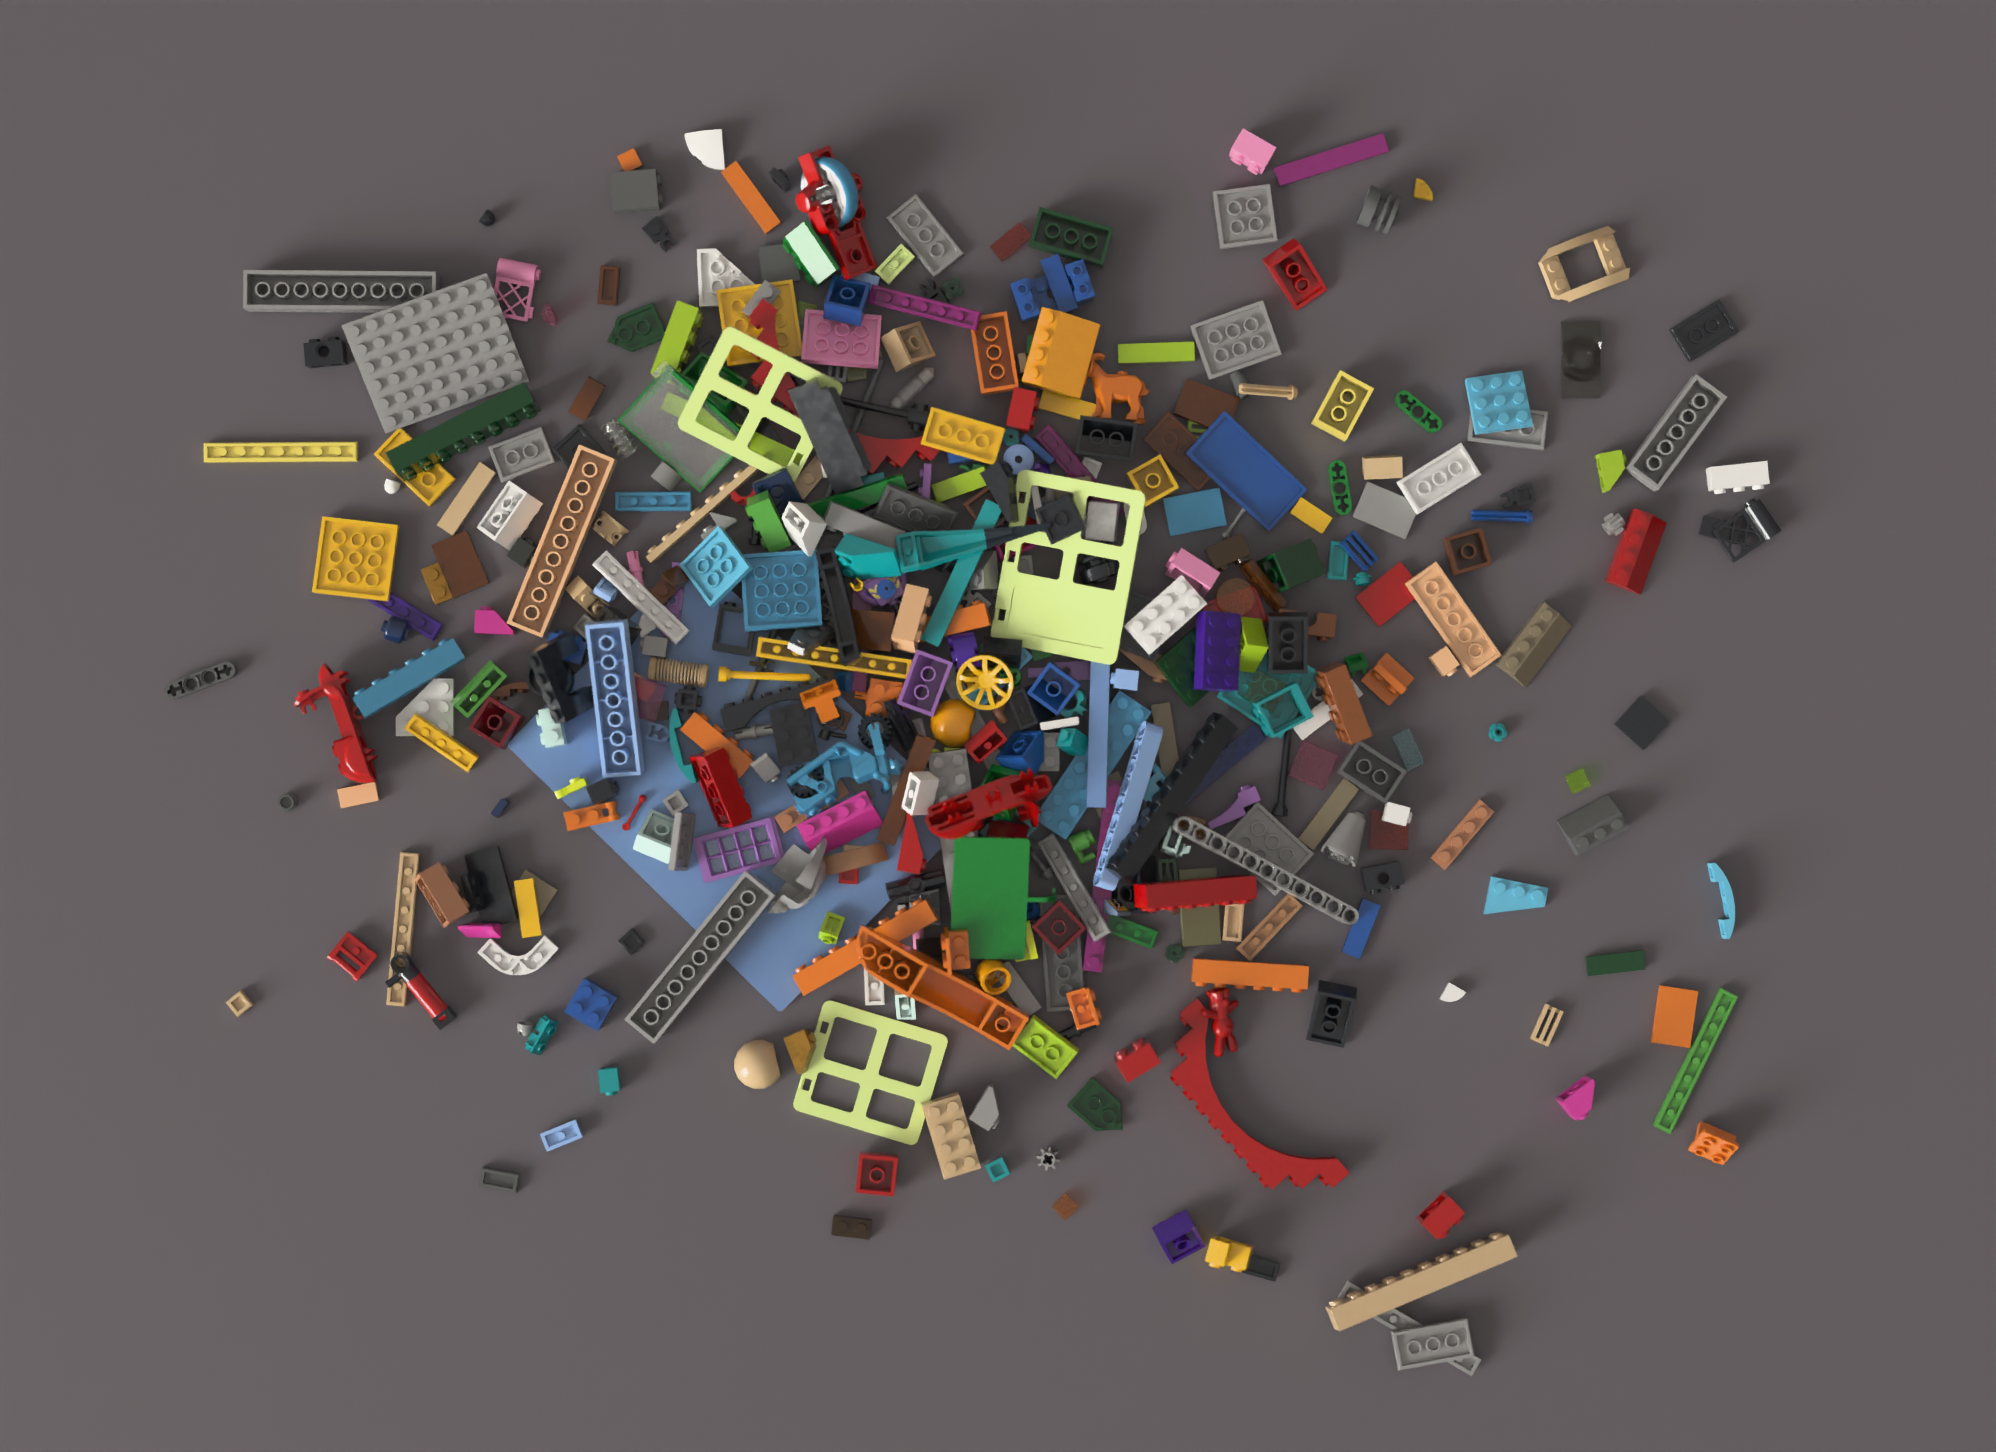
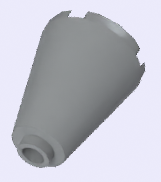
(1346, 840)

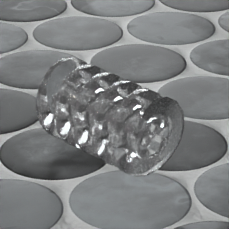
(620, 438)

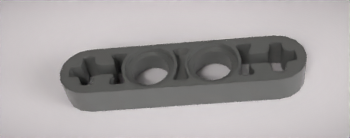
(200, 678)

